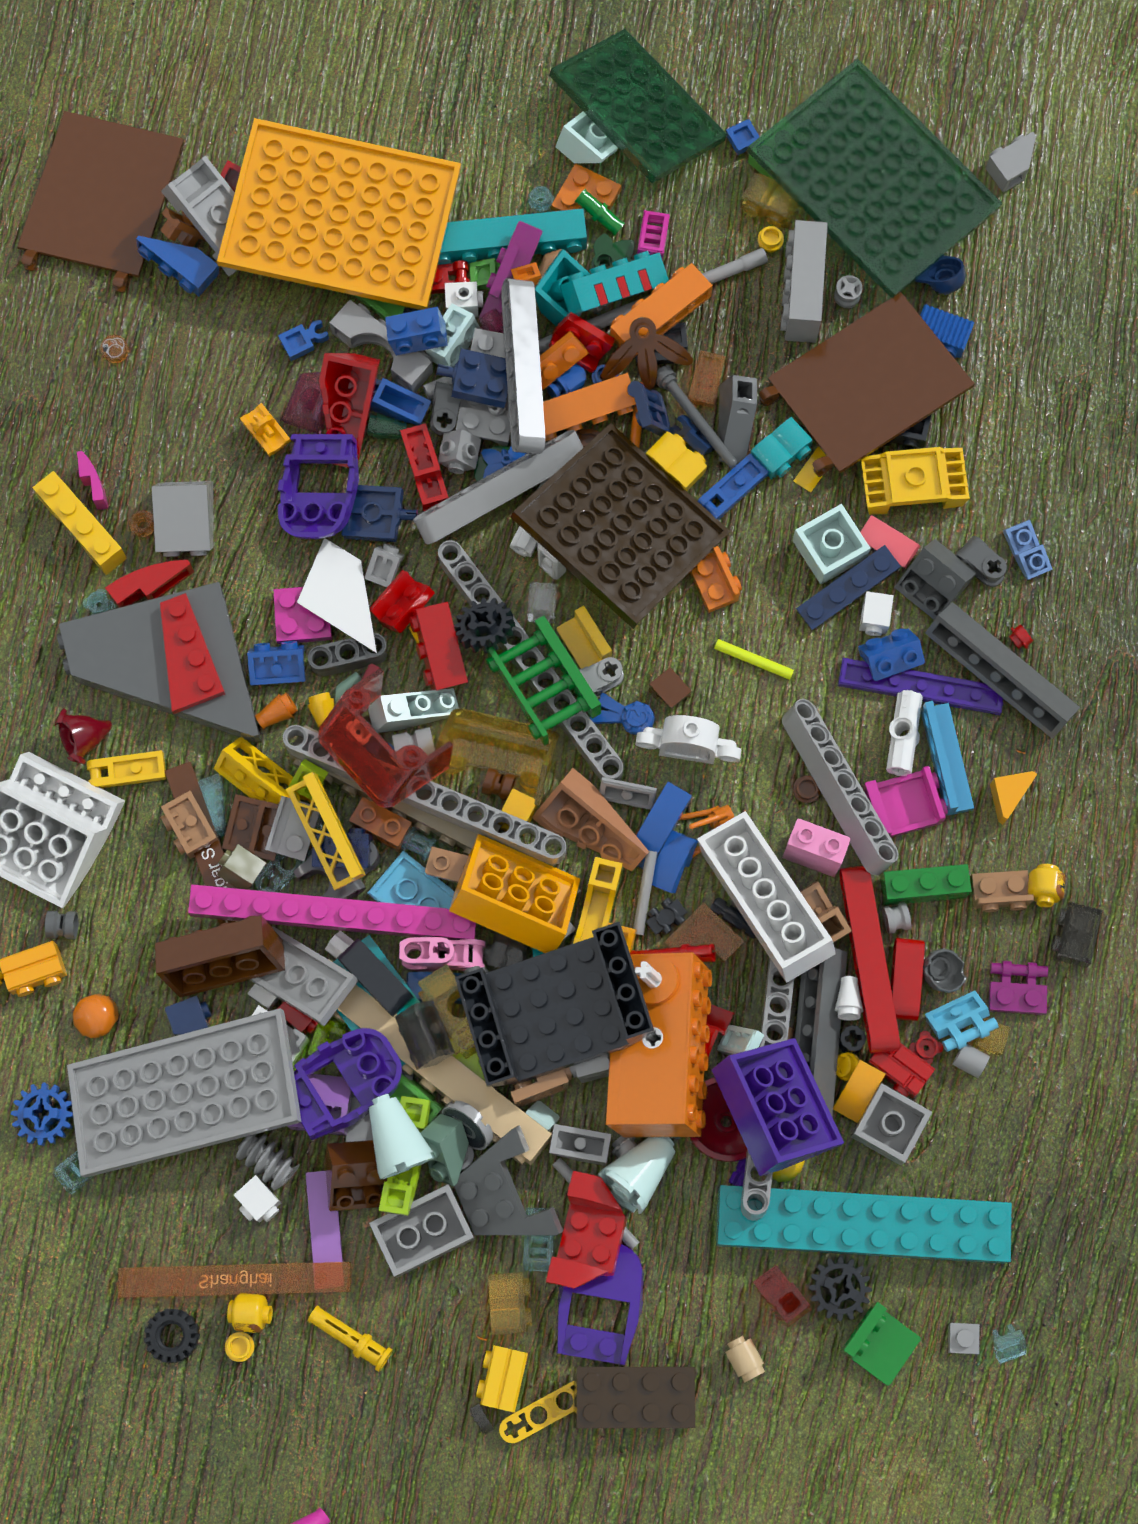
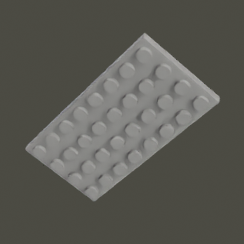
(183, 1093)

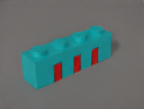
(615, 283)

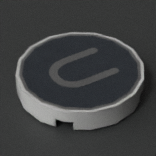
(477, 1133)

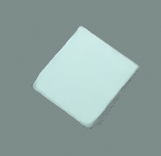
(543, 1115)

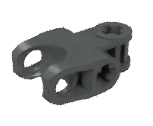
(347, 892)

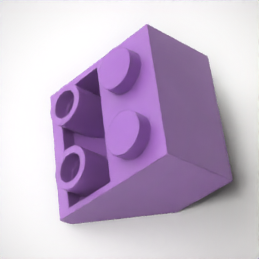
(334, 1094)

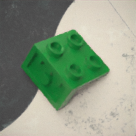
(880, 1344)

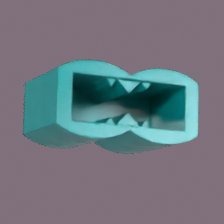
(782, 448)

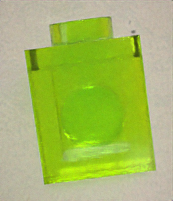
(322, 1034)

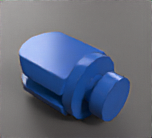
(568, 382)

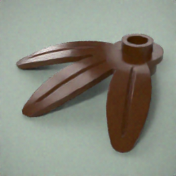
(645, 348)

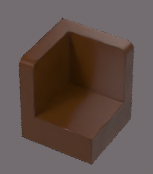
(670, 688)

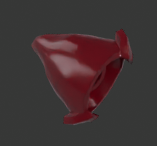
(80, 734)

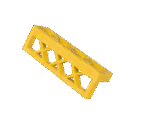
(245, 775)
(334, 827)

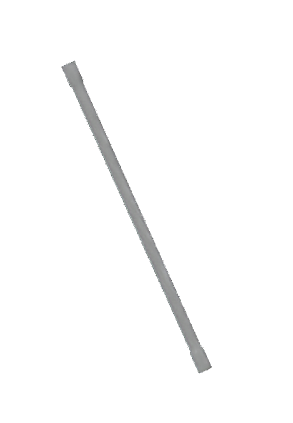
(742, 264)

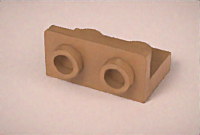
(188, 823)
(445, 864)
(1000, 890)

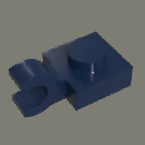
(692, 436)

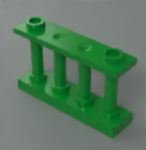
(556, 658)

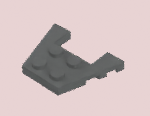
(492, 1198)

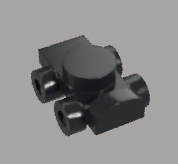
(662, 920)

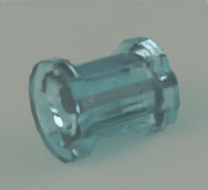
(412, 837)

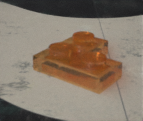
(706, 929)

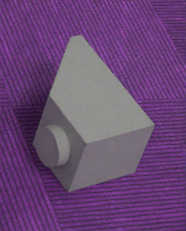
(580, 1144)

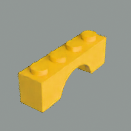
(80, 522)
(599, 897)

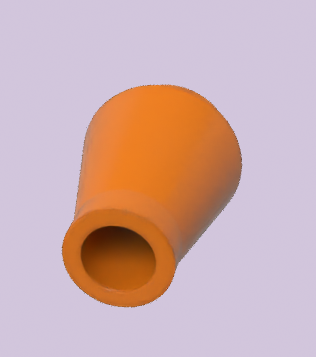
(277, 710)

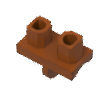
(180, 224)

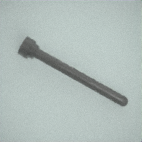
(667, 379)

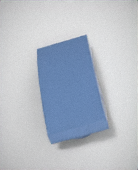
(1026, 550)

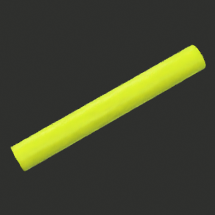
(754, 659)

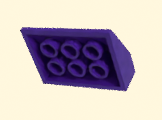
(776, 1106)

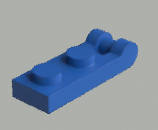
(734, 486)

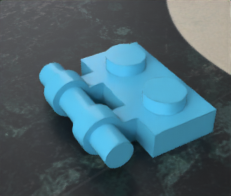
(960, 1014)

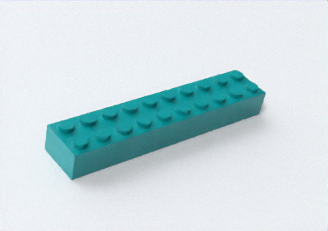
(868, 1225)

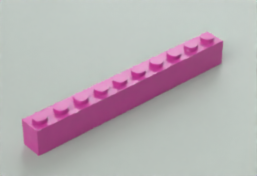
(328, 913)

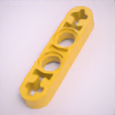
(553, 1414)

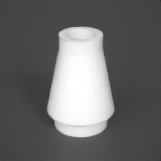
(849, 1000)

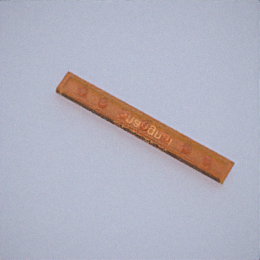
(234, 1279)

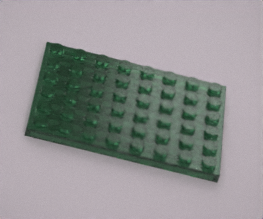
(874, 177)

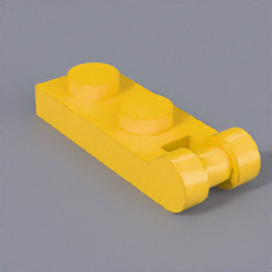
(127, 769)

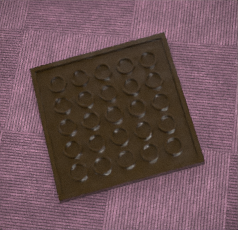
(620, 525)

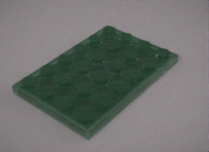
(638, 105)

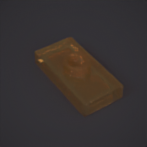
(706, 378)

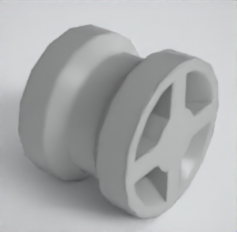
(850, 285)
(896, 918)

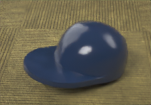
(945, 275)

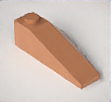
(586, 817)

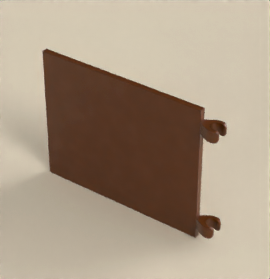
(99, 195)
(868, 383)

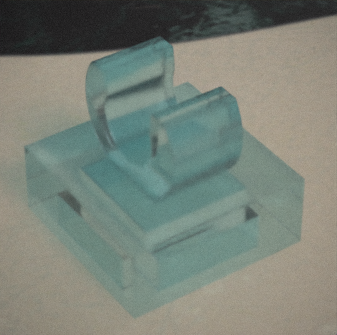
(1009, 1345)

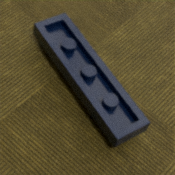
(848, 588)

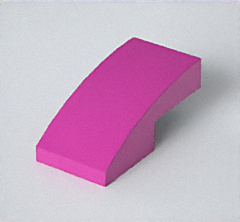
(90, 478)

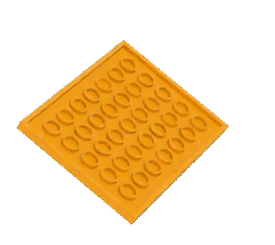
(339, 214)

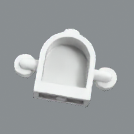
(690, 740)

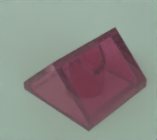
(305, 404)

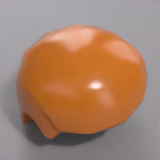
(95, 1015)

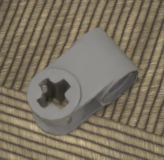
(599, 679)

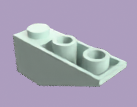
(411, 709)

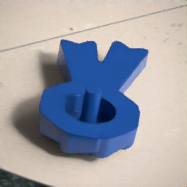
(633, 717)

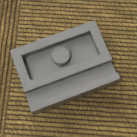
(288, 833)

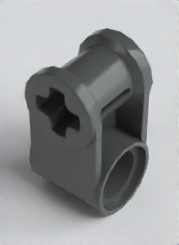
(444, 406)
(982, 559)

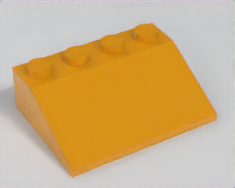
(515, 895)

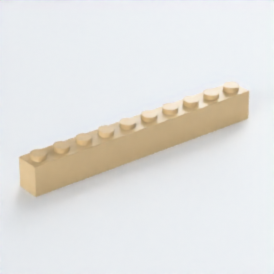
(449, 1077)

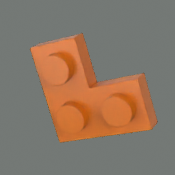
(582, 178)

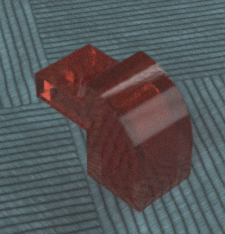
(782, 1296)

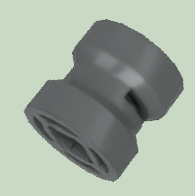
(61, 925)

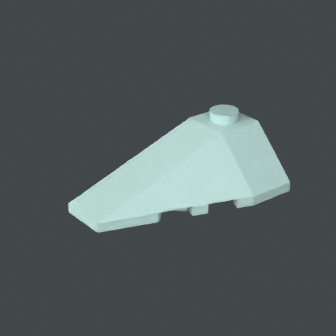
(584, 141)

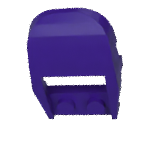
(317, 513)
(366, 1065)
(600, 1345)

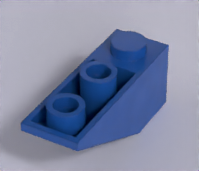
(185, 263)

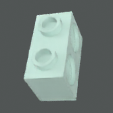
(460, 332)

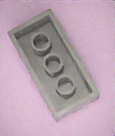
(804, 281)

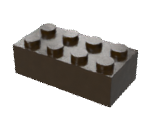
(634, 1397)

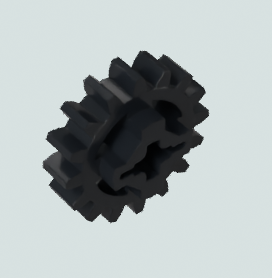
(486, 624)
(827, 1283)

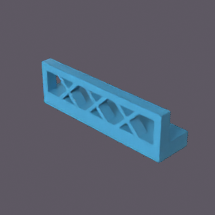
(947, 757)

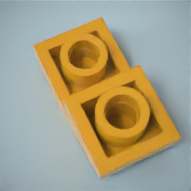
(859, 1091)

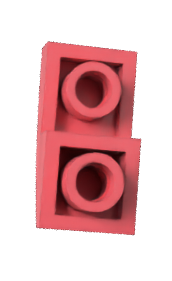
(880, 534)

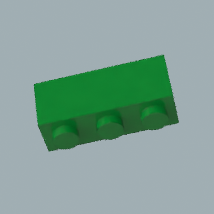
(925, 884)

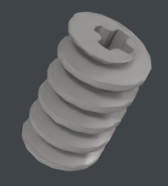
(266, 1160)

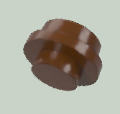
(806, 789)

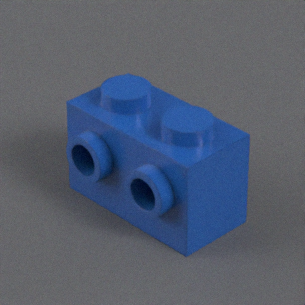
(416, 331)

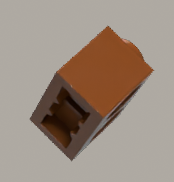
(381, 824)

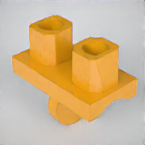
(265, 430)

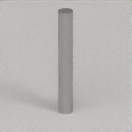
(644, 893)

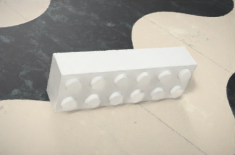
(766, 896)

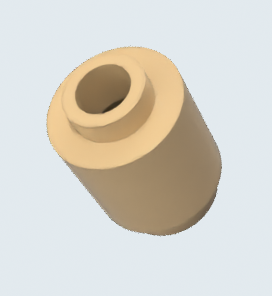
(745, 1358)

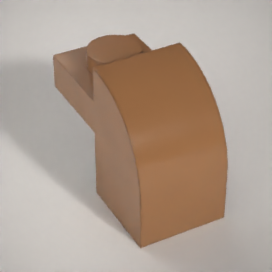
(829, 915)

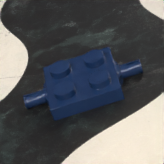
(478, 378)
(377, 514)

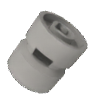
(420, 738)

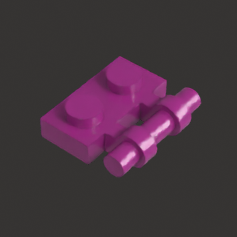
(1018, 997)

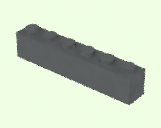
(1002, 670)
(819, 1022)

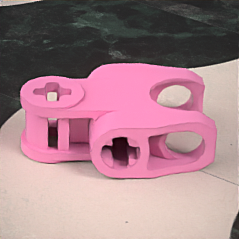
(431, 948)

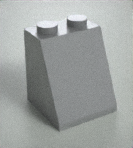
(183, 517)

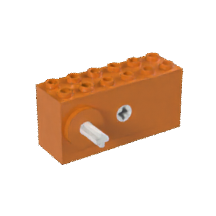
(659, 1081)

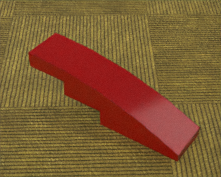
(424, 466)

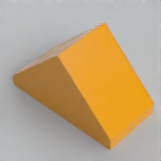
(1008, 792)

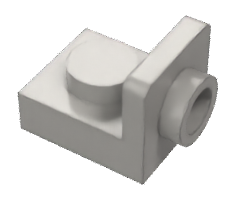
(384, 564)

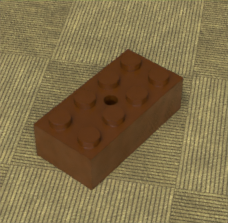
(219, 956)

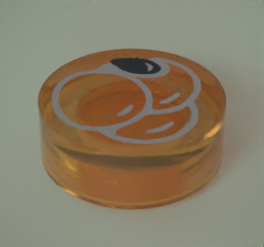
(114, 348)

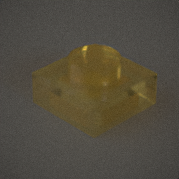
(995, 1041)

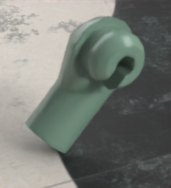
(345, 685)

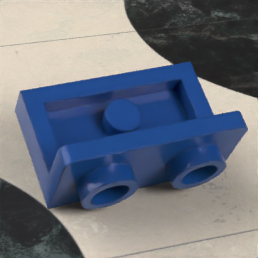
(892, 653)

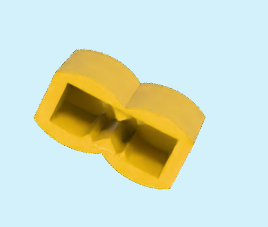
(677, 460)

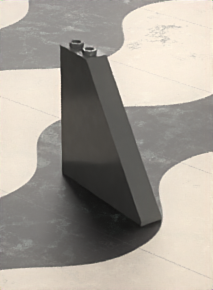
(127, 658)

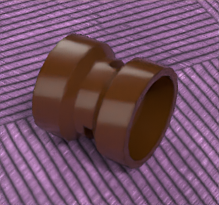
(498, 783)

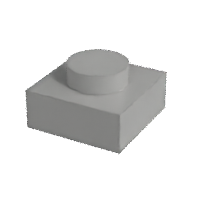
(963, 1338)

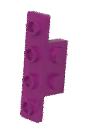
(517, 254)

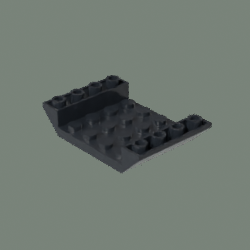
(555, 1009)

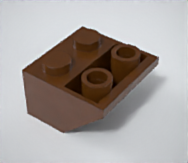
(352, 1176)

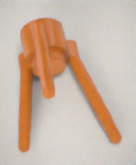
(716, 817)

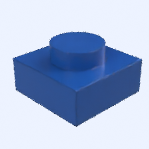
(742, 136)

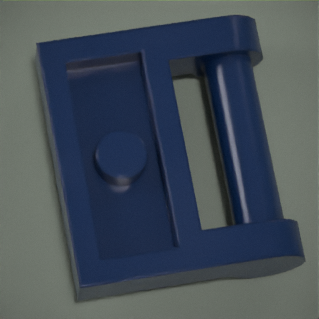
(651, 409)

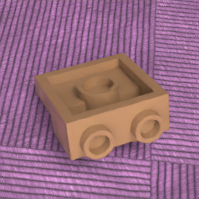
(544, 1086)

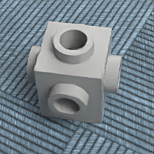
(459, 451)

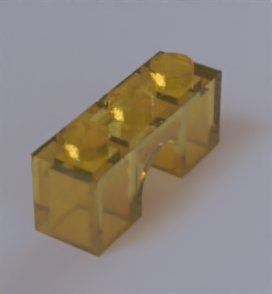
(443, 990)

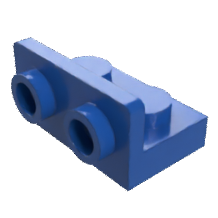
(276, 663)

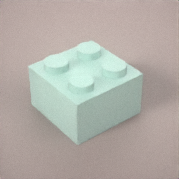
(831, 544)

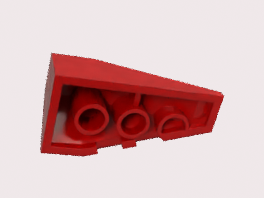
(347, 393)

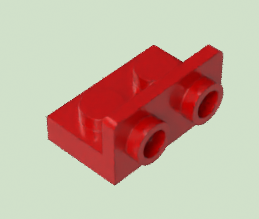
(591, 337)
(398, 600)

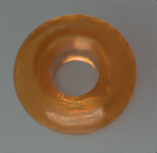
(138, 517)

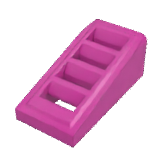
(657, 218)

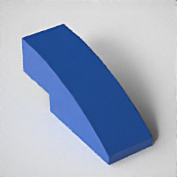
(398, 402)
(663, 818)

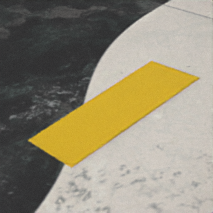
(806, 477)

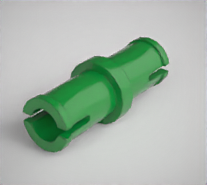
(599, 212)

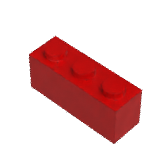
(438, 646)

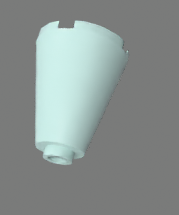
(396, 1138)
(638, 1172)

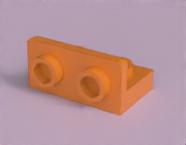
(715, 581)

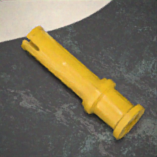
(362, 1345)

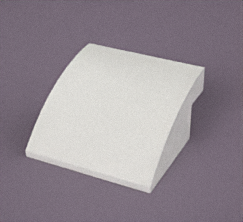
(51, 828)

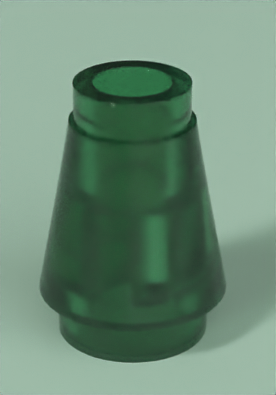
(384, 427)

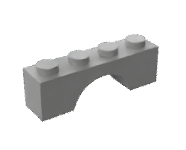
(357, 327)

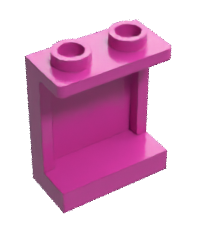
(907, 802)

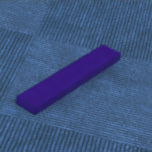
(932, 687)

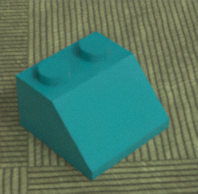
(548, 290)

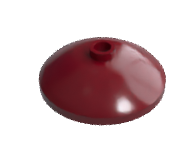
(718, 1141)

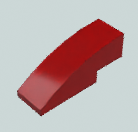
(149, 582)

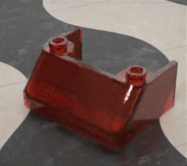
(367, 757)

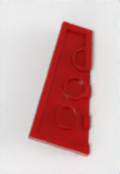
(188, 660)

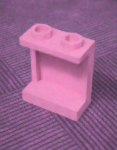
(816, 847)

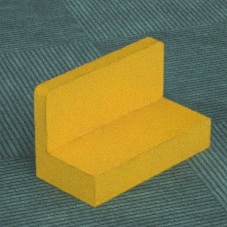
(584, 639)

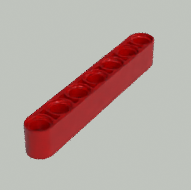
(869, 959)

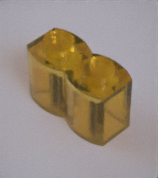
(768, 200)
(508, 1303)

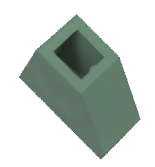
(449, 1146)

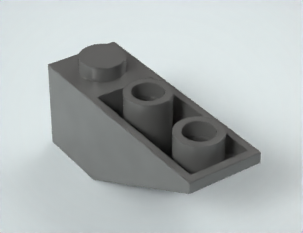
(737, 414)

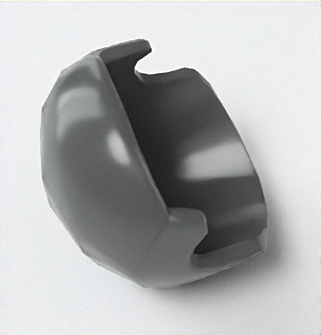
(944, 970)

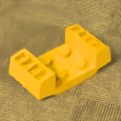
(915, 478)

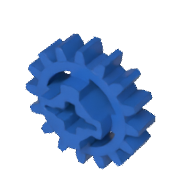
(43, 1101)

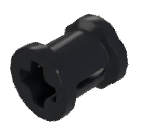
(856, 1033)

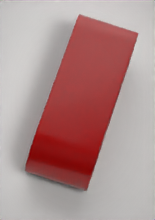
(907, 977)

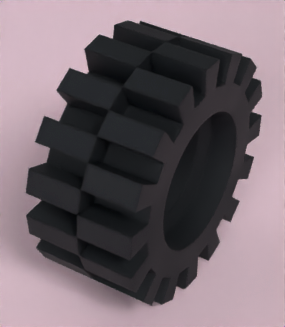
(157, 1324)

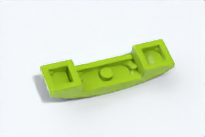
(401, 1188)

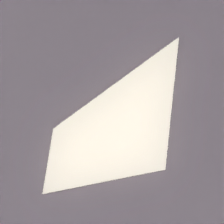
(338, 593)

